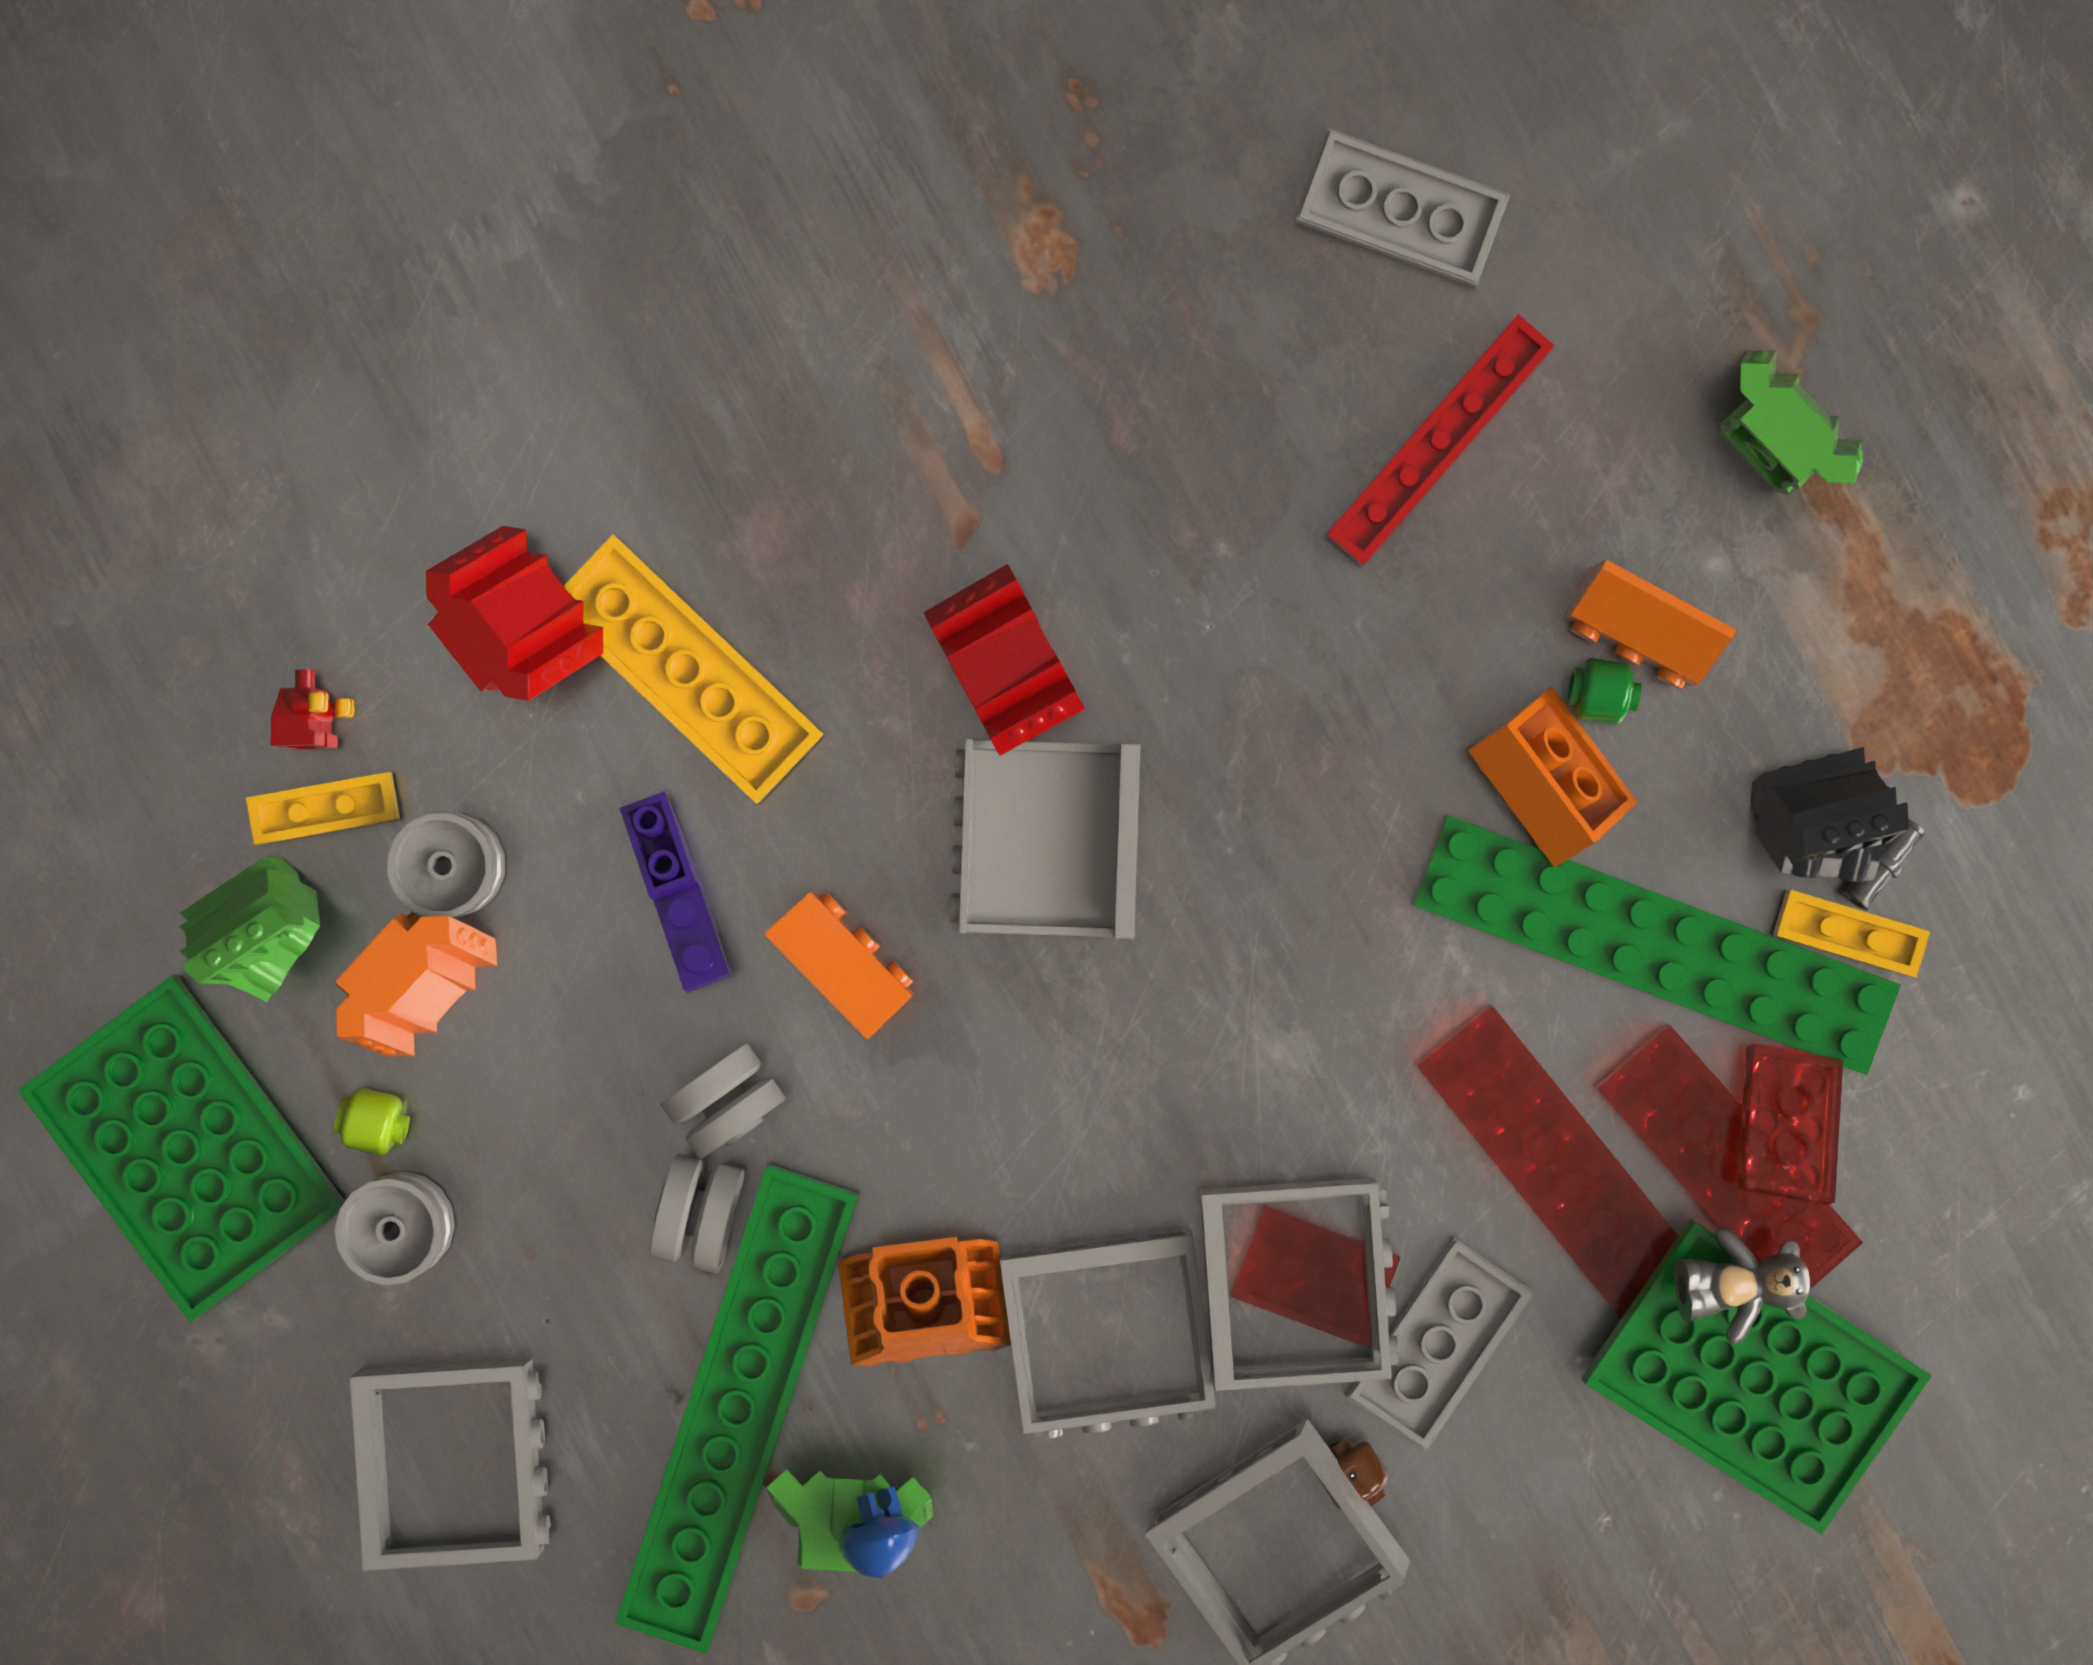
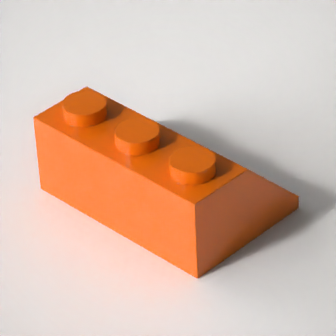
(1647, 625)
(1553, 777)
(841, 962)

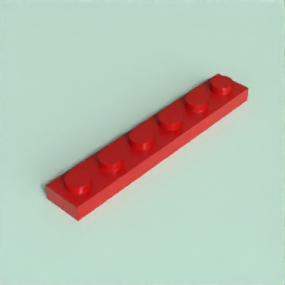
(1440, 440)

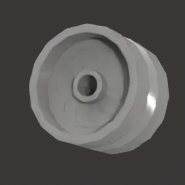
(474, 857)
(724, 1102)
(372, 1210)
(689, 1211)

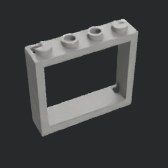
(1380, 1298)
(1098, 1415)
(372, 1474)
(1308, 1625)

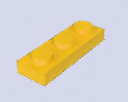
(323, 808)
(1851, 933)

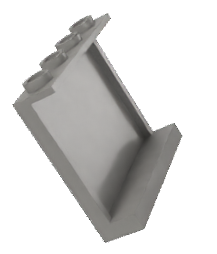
(1047, 839)

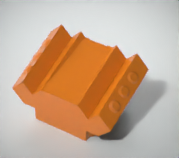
(409, 981)
(924, 1300)

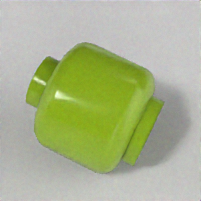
(371, 1121)

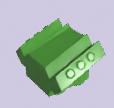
(1787, 430)
(251, 928)
(829, 1506)

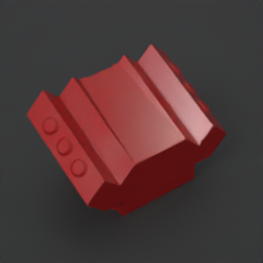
(509, 616)
(1003, 660)

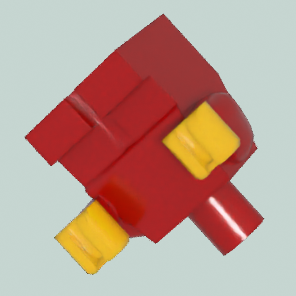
(305, 715)

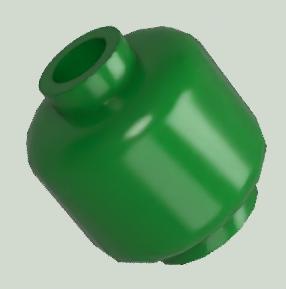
(1603, 691)

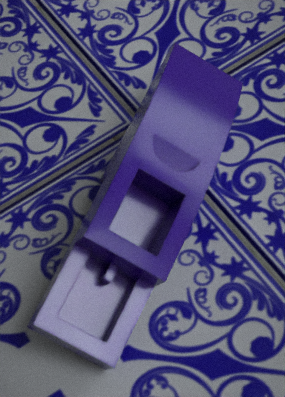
(676, 891)

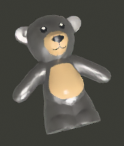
(1711, 1287)

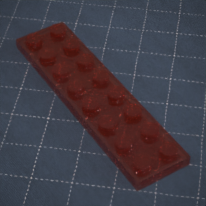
(1550, 1156)

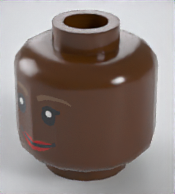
(1362, 1469)

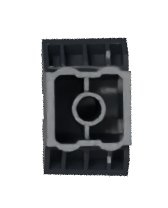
(1828, 817)

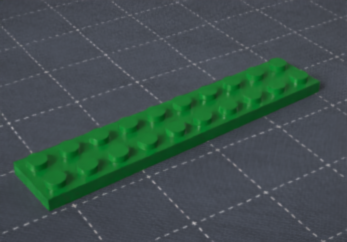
(1656, 944)
(736, 1408)

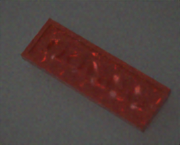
(1695, 1134)

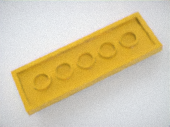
(691, 671)

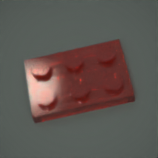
(1790, 1124)
(1308, 1275)

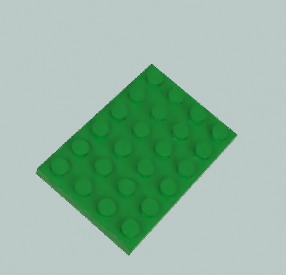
(182, 1147)
(1781, 1412)

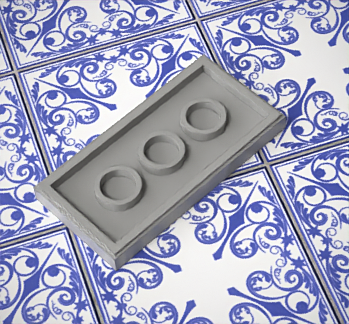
(1402, 208)
(1443, 1342)

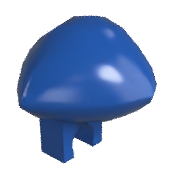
(883, 1538)

